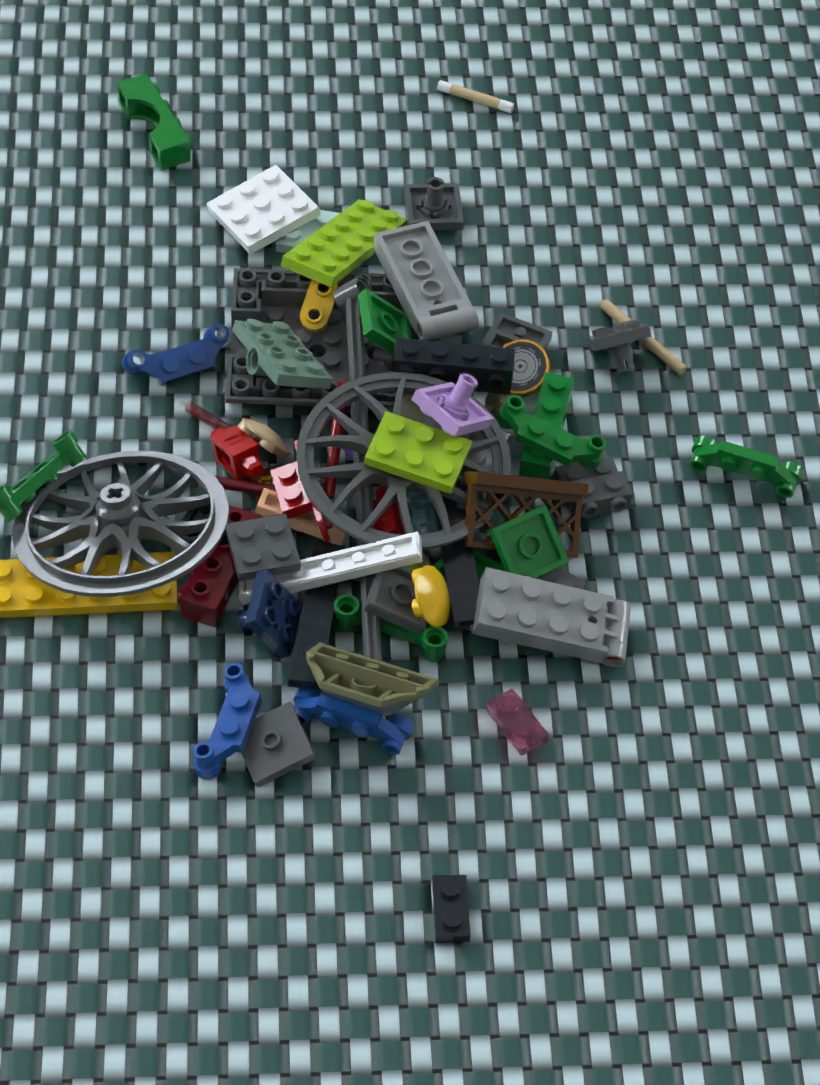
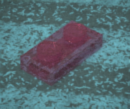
(517, 722)

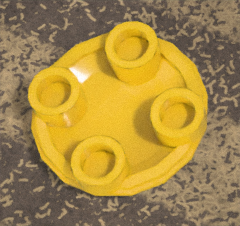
(431, 596)

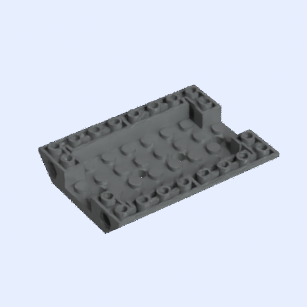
(279, 297)

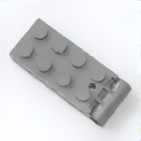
(425, 281)
(552, 617)

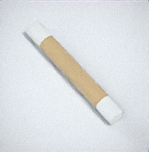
(475, 96)

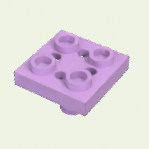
(453, 407)

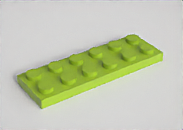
(341, 243)

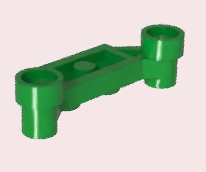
(549, 438)
(746, 462)
(46, 472)
(432, 641)

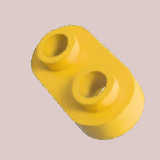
(319, 302)

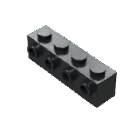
(446, 361)

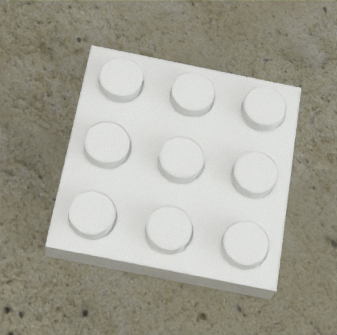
(263, 209)

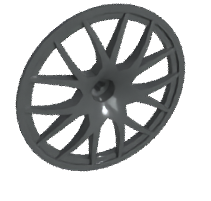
(364, 475)
(121, 519)

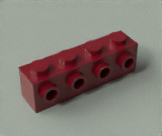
(212, 581)

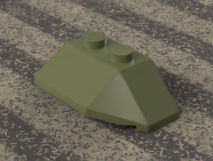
(366, 680)

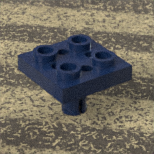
(271, 614)

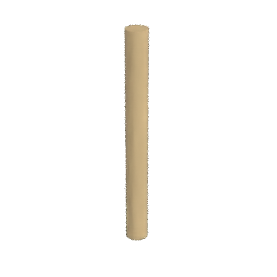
(653, 345)

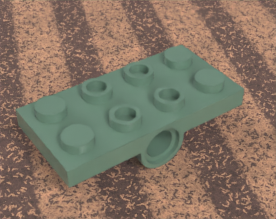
(280, 355)

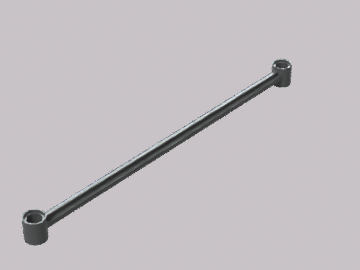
(347, 300)

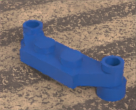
(180, 360)
(360, 720)
(232, 723)

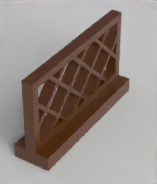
(522, 487)

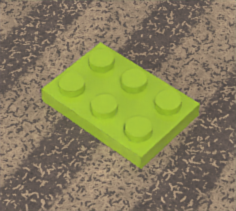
(418, 452)

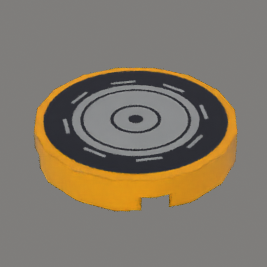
(529, 367)

